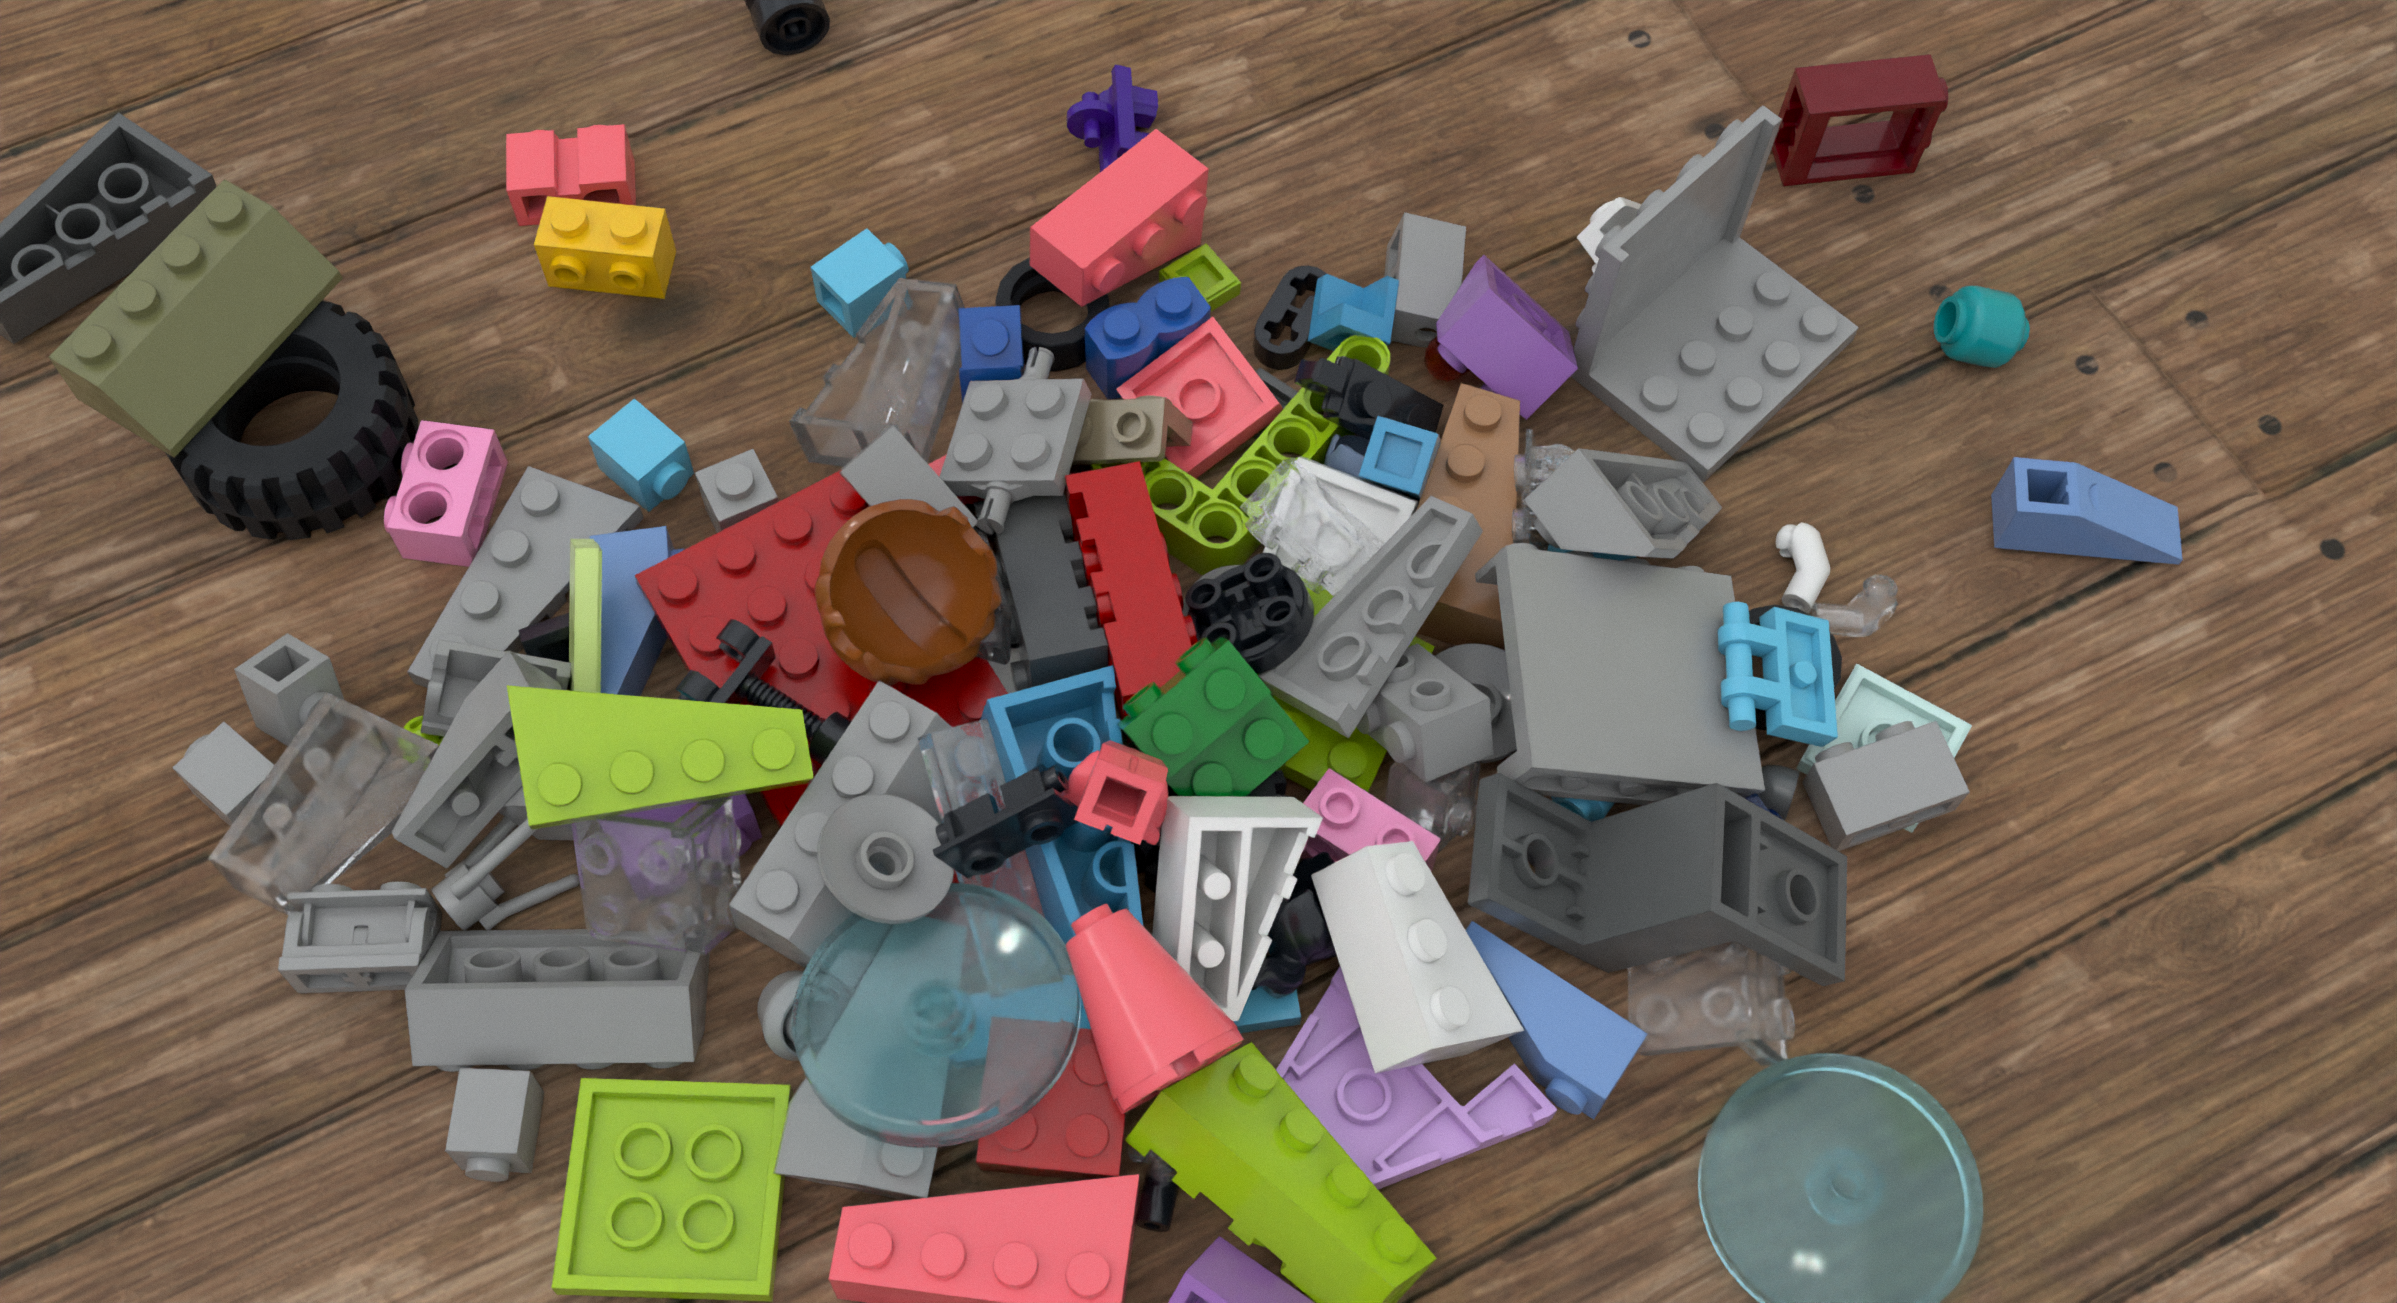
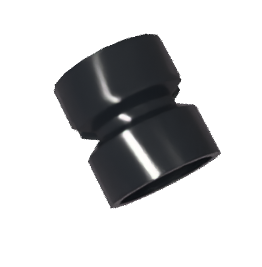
(789, 25)

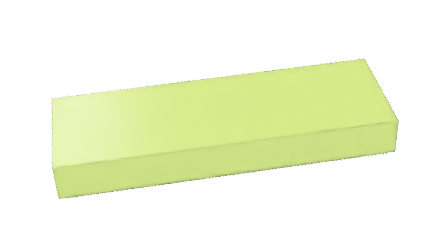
(585, 615)

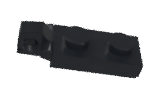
(1359, 393)

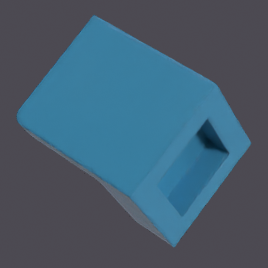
(1350, 310)
(1400, 456)

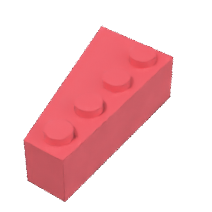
(991, 1246)

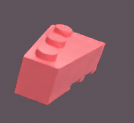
(1123, 221)

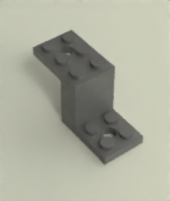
(1660, 879)

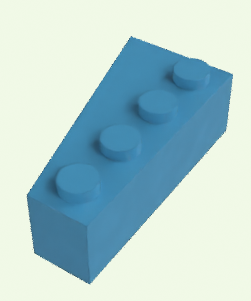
(1061, 727)

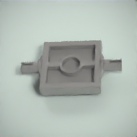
(1015, 438)

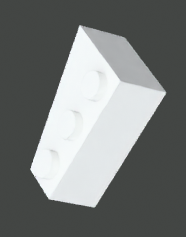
(1223, 883)
(1408, 960)

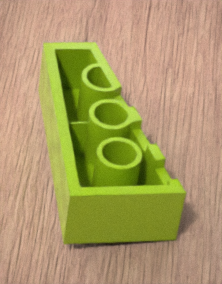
(631, 754)

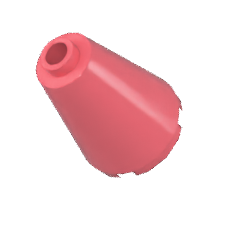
(1143, 1008)

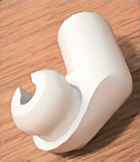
(1811, 563)

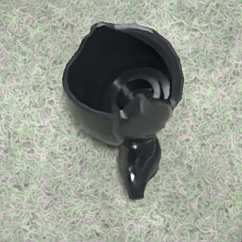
(1297, 933)

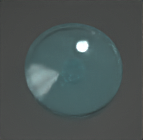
(938, 1020)
(1839, 1186)

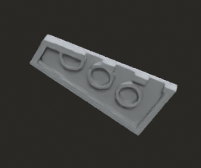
(523, 564)
(1374, 618)

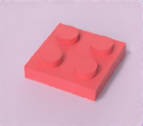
(1213, 389)

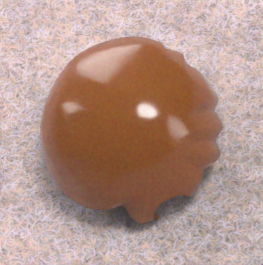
(907, 592)

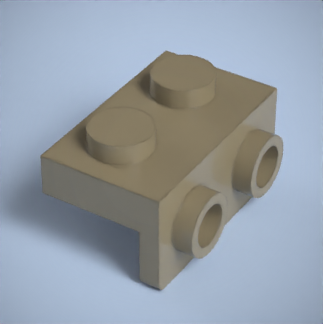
(1131, 431)

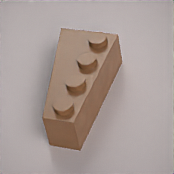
(1478, 476)

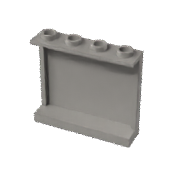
(1617, 678)

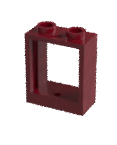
(1815, 153)

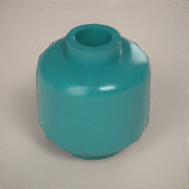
(1981, 326)

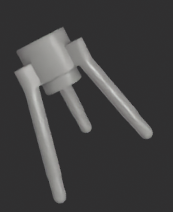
(471, 888)

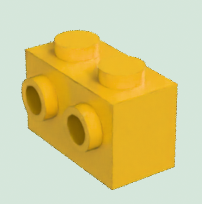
(605, 247)

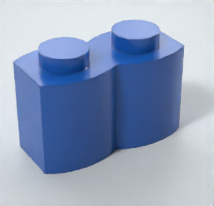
(1135, 334)

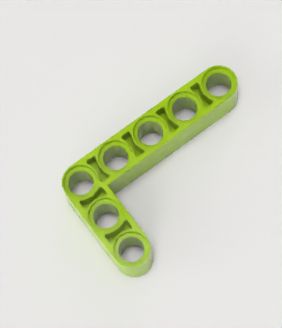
(1218, 511)

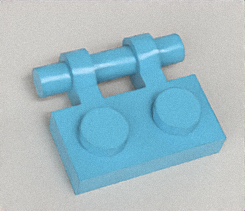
(1796, 673)

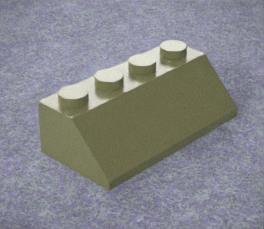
(195, 318)

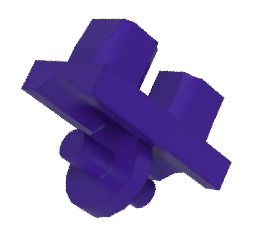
(1111, 116)

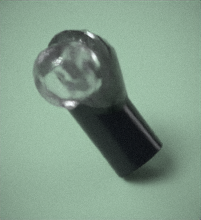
(1158, 1192)

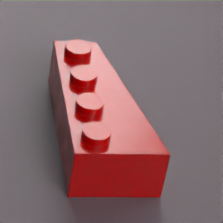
(1129, 577)

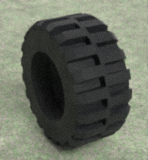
(329, 470)

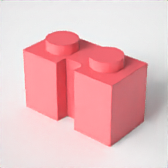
(587, 167)

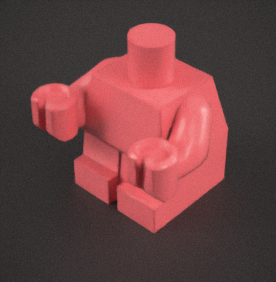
(1120, 791)

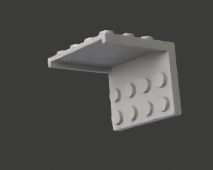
(1693, 323)

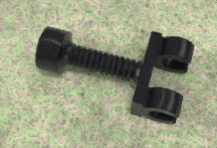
(755, 657)

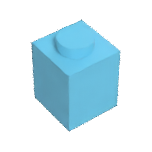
(857, 278)
(642, 455)

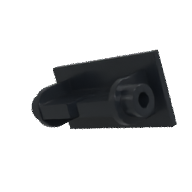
(981, 838)

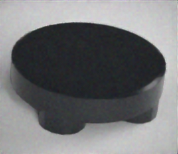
(1256, 608)

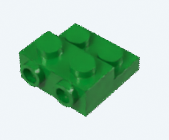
(1212, 724)

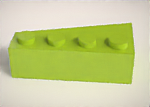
(1282, 1181)

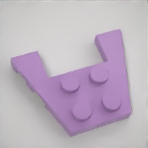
(1399, 1117)

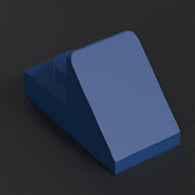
(990, 344)

